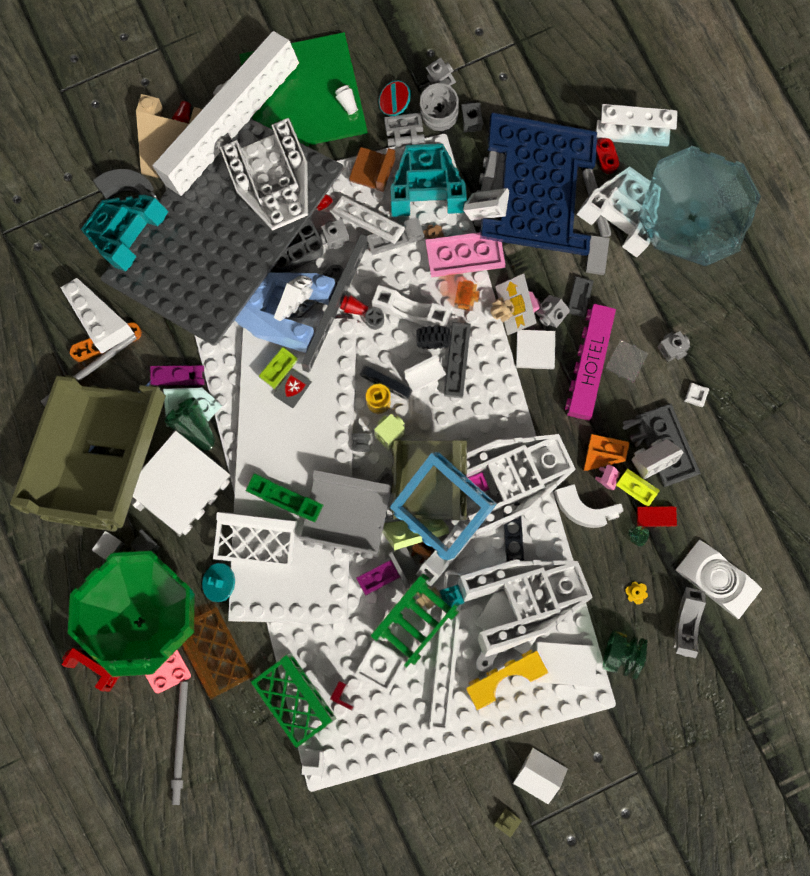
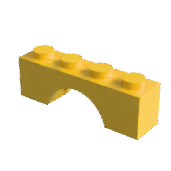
(484, 691)

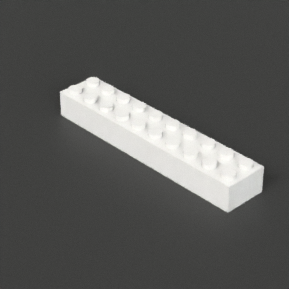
(226, 113)

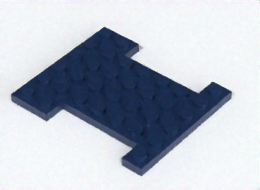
(540, 181)

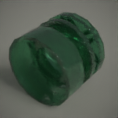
(625, 654)

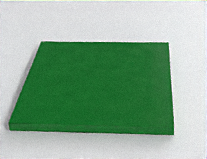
(310, 94)

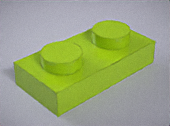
(278, 368)

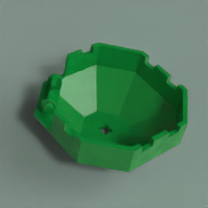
(115, 597)

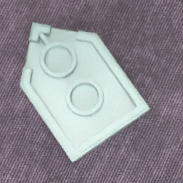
(177, 395)

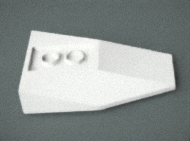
(271, 175)

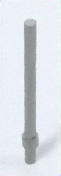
(99, 361)
(177, 783)

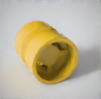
(378, 398)

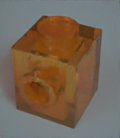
(466, 295)

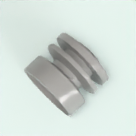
(439, 97)

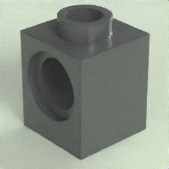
(471, 124)

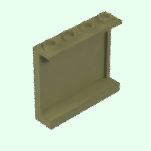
(436, 494)

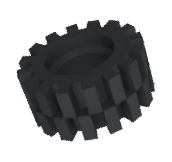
(433, 337)

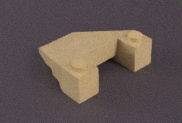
(156, 132)

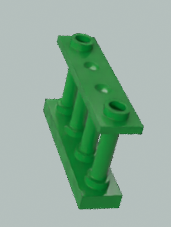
(396, 616)

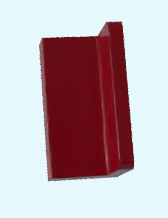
(338, 694)

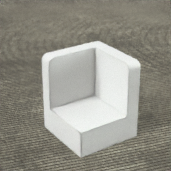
(107, 544)
(313, 762)

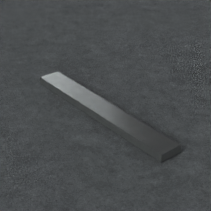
(334, 303)

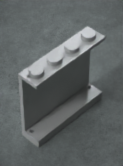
(350, 515)

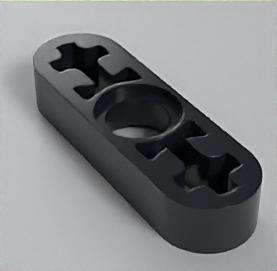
(378, 378)

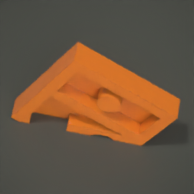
(604, 452)

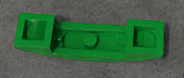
(284, 498)

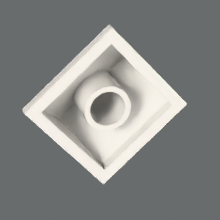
(540, 776)

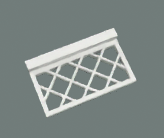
(260, 523)

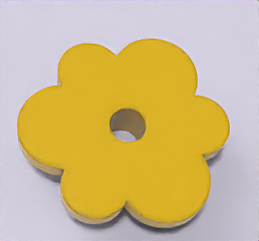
(631, 591)

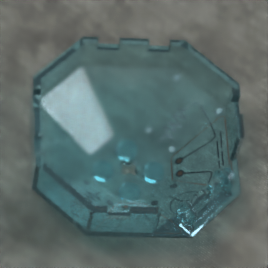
(706, 187)

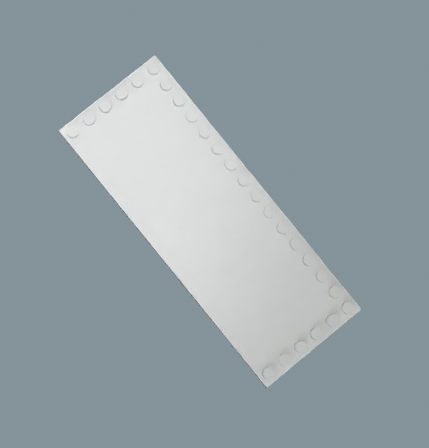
(286, 449)

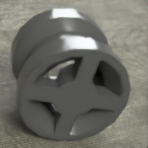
(374, 314)
(361, 442)

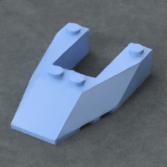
(261, 308)

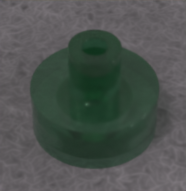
(639, 535)

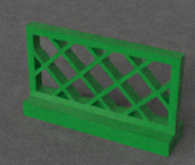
(309, 694)

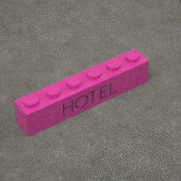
(591, 362)

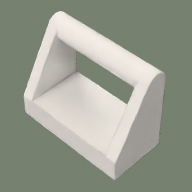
(487, 209)

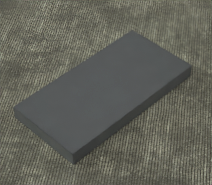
(665, 425)

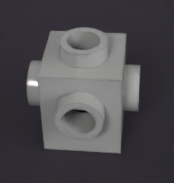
(440, 72)
(334, 234)
(552, 311)
(674, 346)

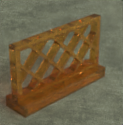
(200, 665)

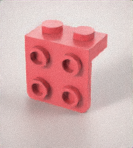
(169, 674)

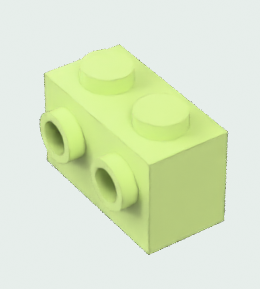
(388, 430)

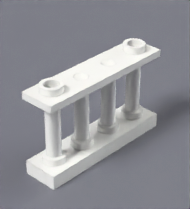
(636, 124)

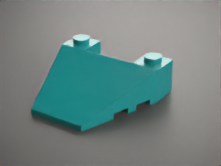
(427, 175)
(117, 225)

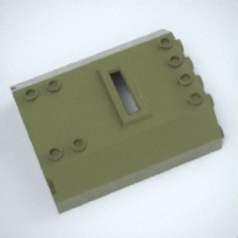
(82, 487)

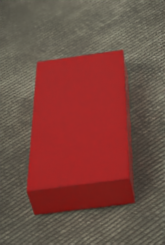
(656, 516)

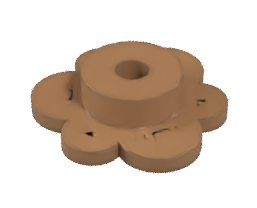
(437, 230)

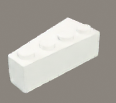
(100, 322)

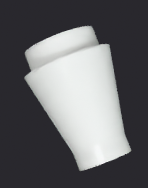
(346, 99)

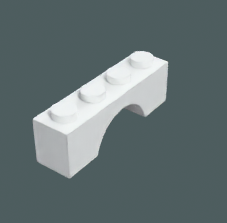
(424, 314)

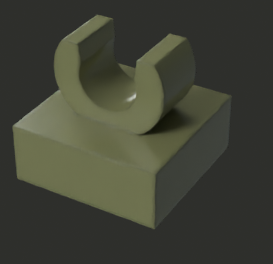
(507, 822)

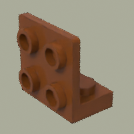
(373, 168)

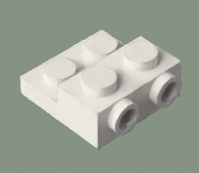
(295, 293)

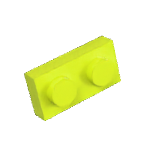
(637, 487)

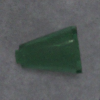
(192, 424)

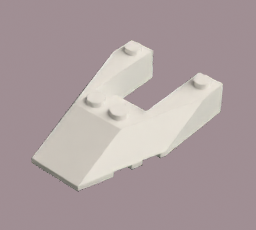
(522, 471)
(538, 595)

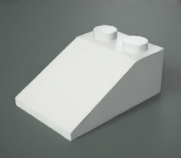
(656, 458)

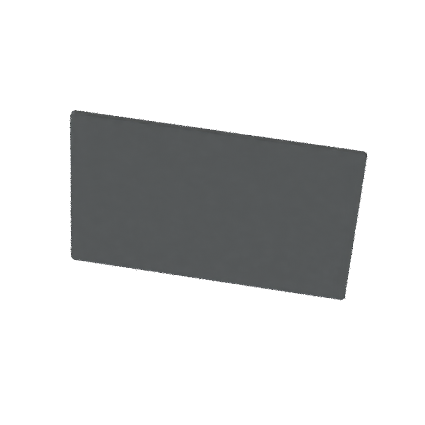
(213, 246)

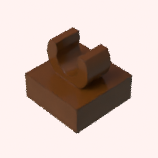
(423, 550)

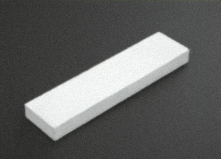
(368, 219)

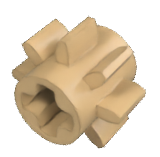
(502, 309)
(425, 601)

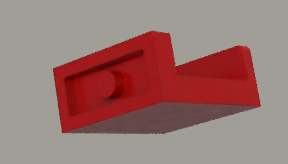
(76, 655)

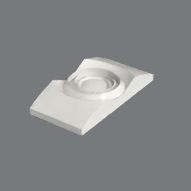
(719, 579)

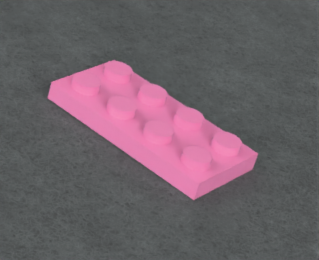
(463, 254)

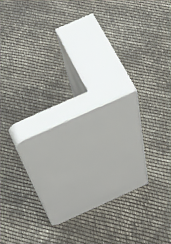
(424, 373)

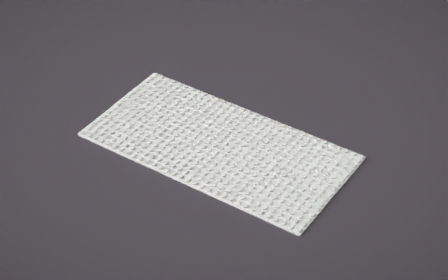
(394, 727)

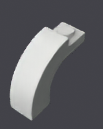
(579, 513)
(436, 566)

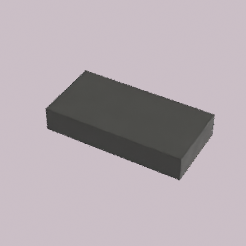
(580, 296)

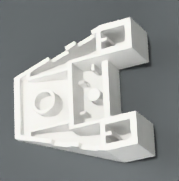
(620, 204)

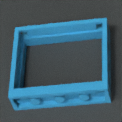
(464, 484)

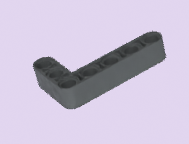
(302, 247)

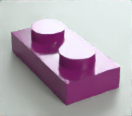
(378, 577)

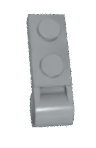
(412, 233)

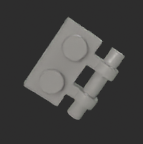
(404, 124)

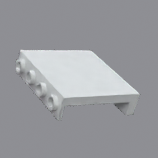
(179, 483)

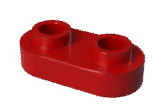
(606, 154)

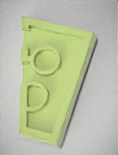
(401, 536)

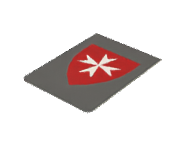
(292, 388)

